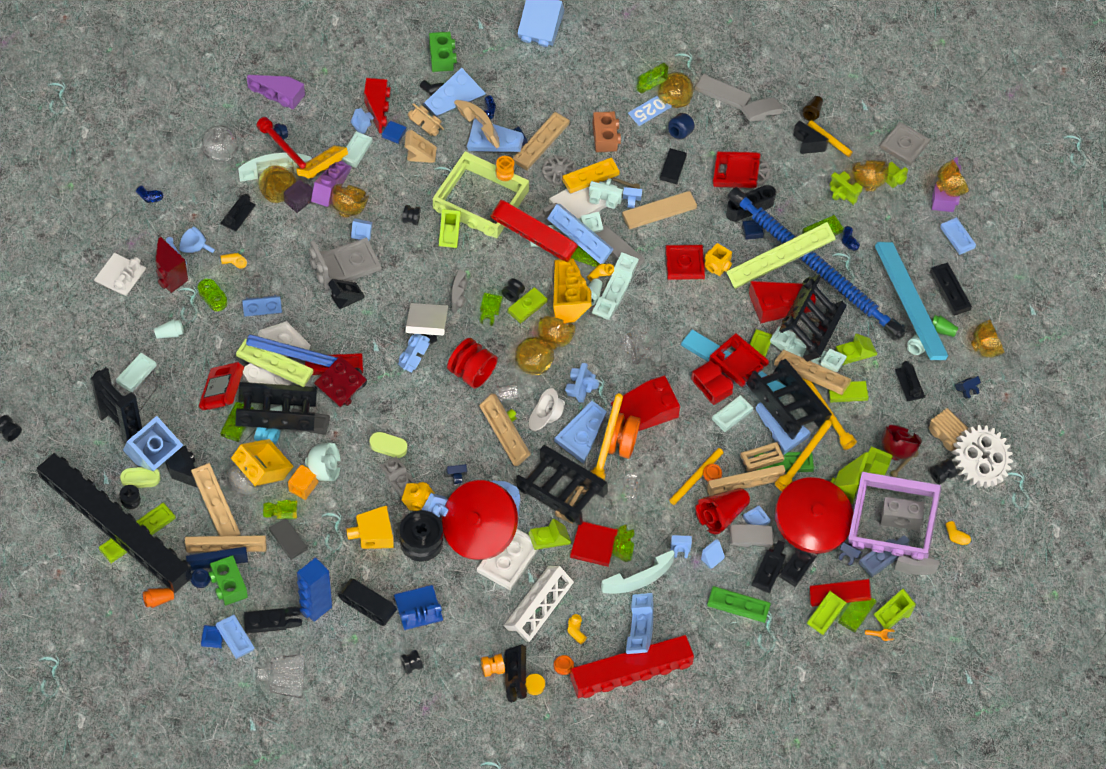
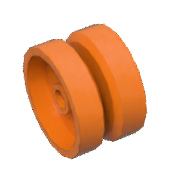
(624, 436)

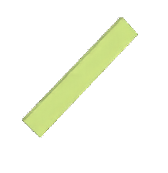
(781, 255)

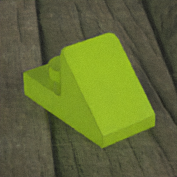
(449, 228)
(857, 350)
(549, 536)
(895, 609)

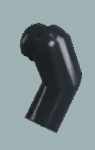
(430, 88)

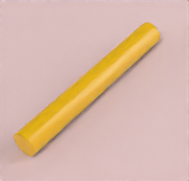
(832, 140)

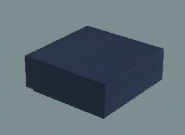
(752, 230)

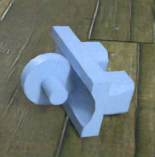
(584, 382)

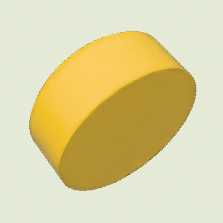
(535, 684)

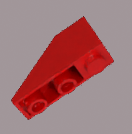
(375, 99)

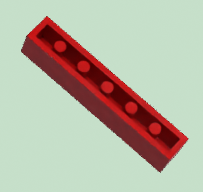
(628, 668)

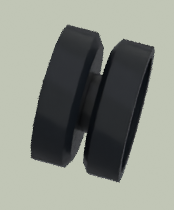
(421, 535)

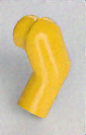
(234, 258)
(601, 270)
(957, 536)
(574, 628)

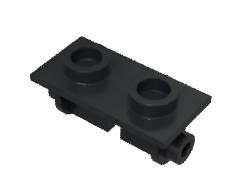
(238, 213)
(909, 382)

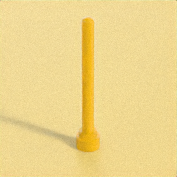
(846, 440)
(599, 469)
(783, 481)

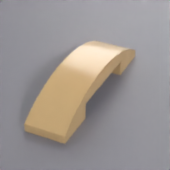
(471, 111)

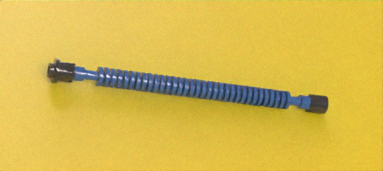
(764, 219)

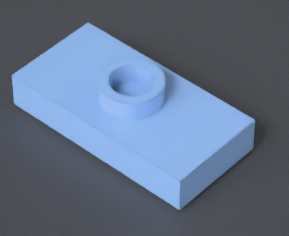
(958, 236)
(235, 636)

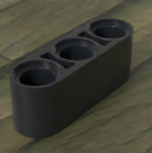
(760, 197)
(367, 602)

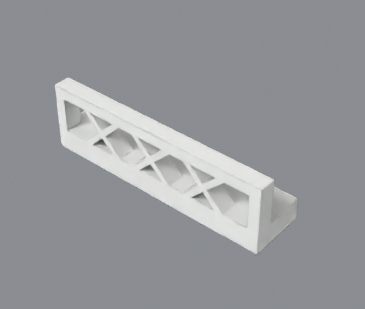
(534, 597)

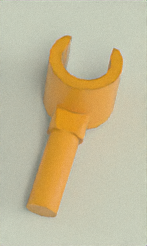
(883, 634)

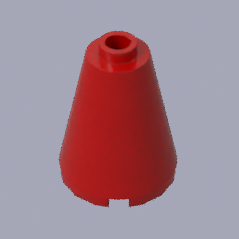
(721, 509)

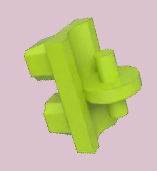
(844, 190)

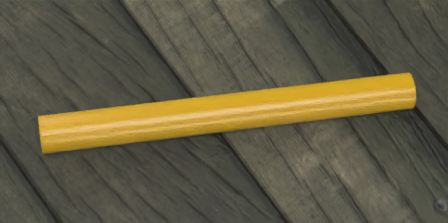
(695, 477)

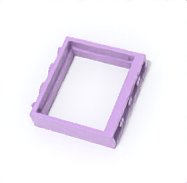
(901, 485)

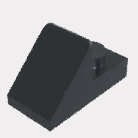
(811, 140)
(345, 292)

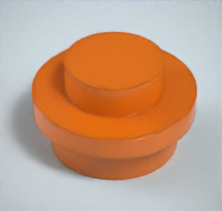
(712, 472)
(563, 665)

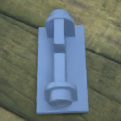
(262, 306)

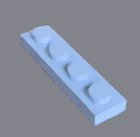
(580, 233)

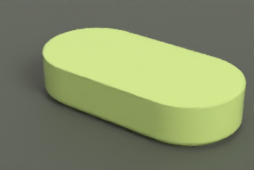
(388, 444)
(140, 477)

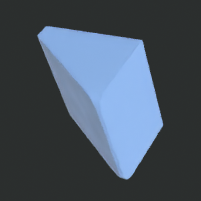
(712, 554)

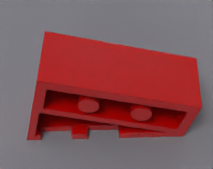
(774, 299)

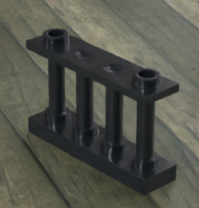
(827, 321)
(798, 389)
(276, 394)
(112, 403)
(568, 468)

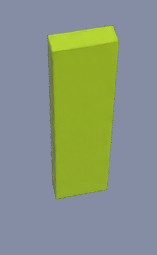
(153, 520)

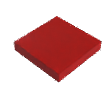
(685, 262)
(593, 543)

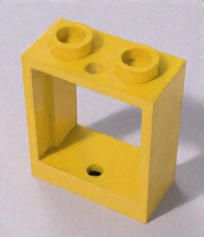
(277, 464)

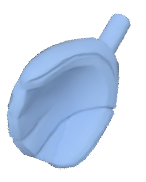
(193, 241)

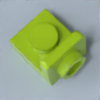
(896, 175)

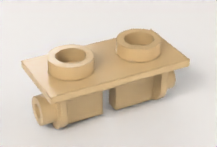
(431, 124)

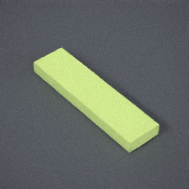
(275, 364)

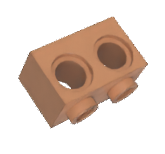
(605, 131)

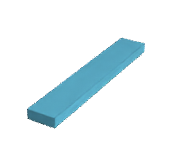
(704, 348)

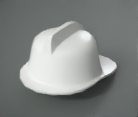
(547, 410)

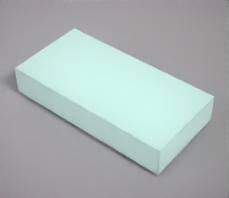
(357, 148)
(136, 372)
(732, 413)

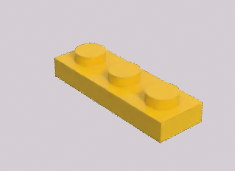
(322, 161)
(596, 172)

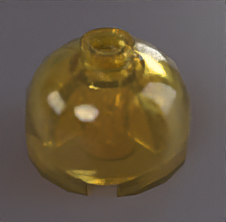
(676, 90)
(871, 174)
(951, 180)
(274, 182)
(348, 200)
(555, 331)
(986, 340)
(534, 355)

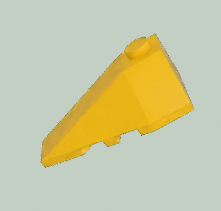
(570, 291)

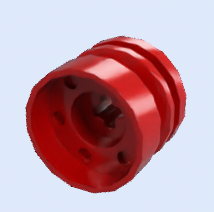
(472, 363)

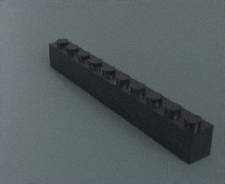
(115, 522)

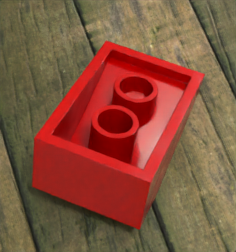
(651, 402)

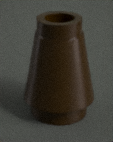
(813, 108)

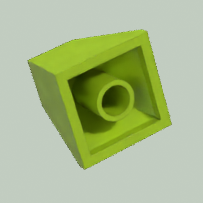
(849, 476)

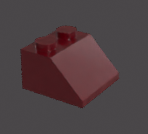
(170, 267)

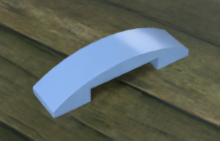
(641, 624)

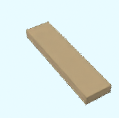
(541, 141)
(659, 210)
(815, 372)
(504, 429)
(745, 480)
(215, 501)
(217, 543)

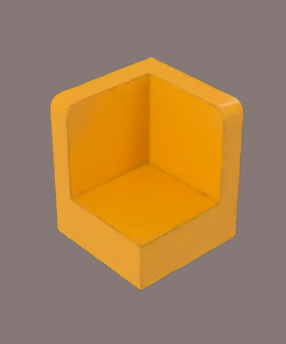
(302, 482)

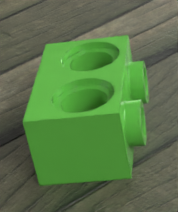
(441, 51)
(230, 580)

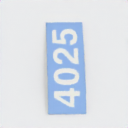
(648, 110)

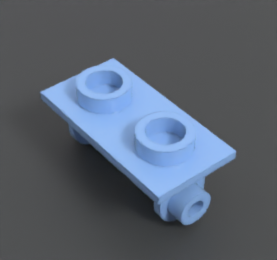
(409, 360)

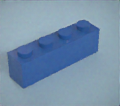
(314, 590)

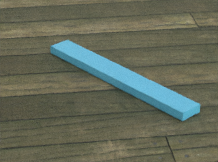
(911, 301)

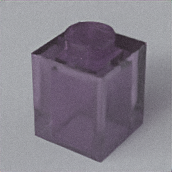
(298, 196)

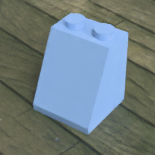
(541, 21)
(152, 445)

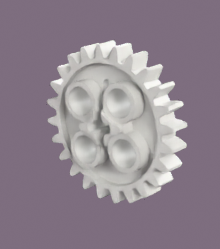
(993, 447)

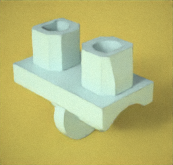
(605, 191)

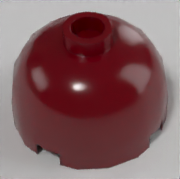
(899, 442)

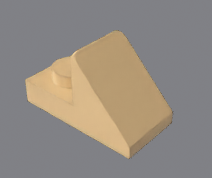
(419, 148)

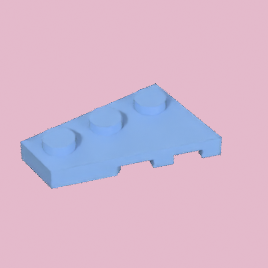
(458, 87)
(509, 139)
(582, 431)
(778, 432)

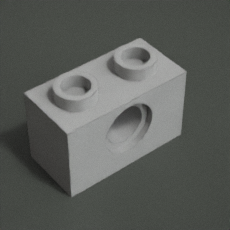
(902, 513)

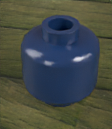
(681, 126)

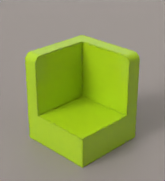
(878, 461)

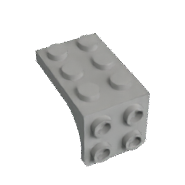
(344, 262)

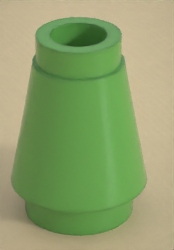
(944, 326)

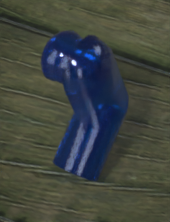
(491, 106)
(149, 196)
(849, 241)

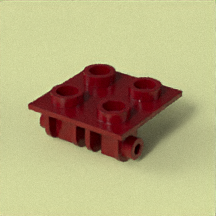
(340, 382)

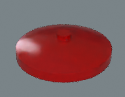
(814, 515)
(480, 520)

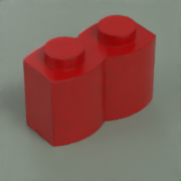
(712, 382)

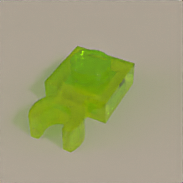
(489, 307)
(283, 509)
(622, 545)

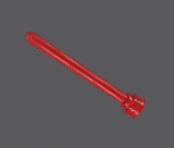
(266, 126)

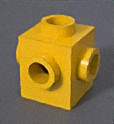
(718, 259)
(416, 495)

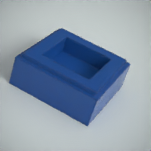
(394, 132)
(211, 637)

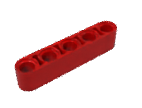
(534, 230)

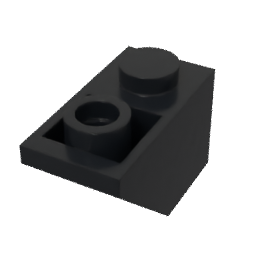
(180, 466)

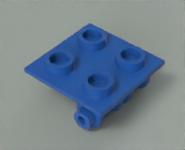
(418, 607)

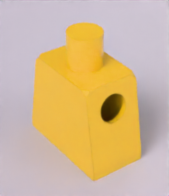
(372, 529)

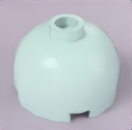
(323, 461)

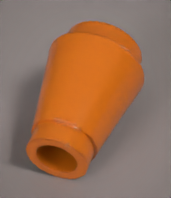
(157, 596)

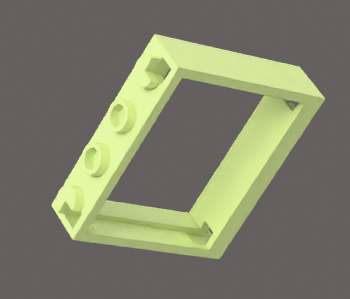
(487, 171)

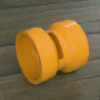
(505, 168)
(492, 665)

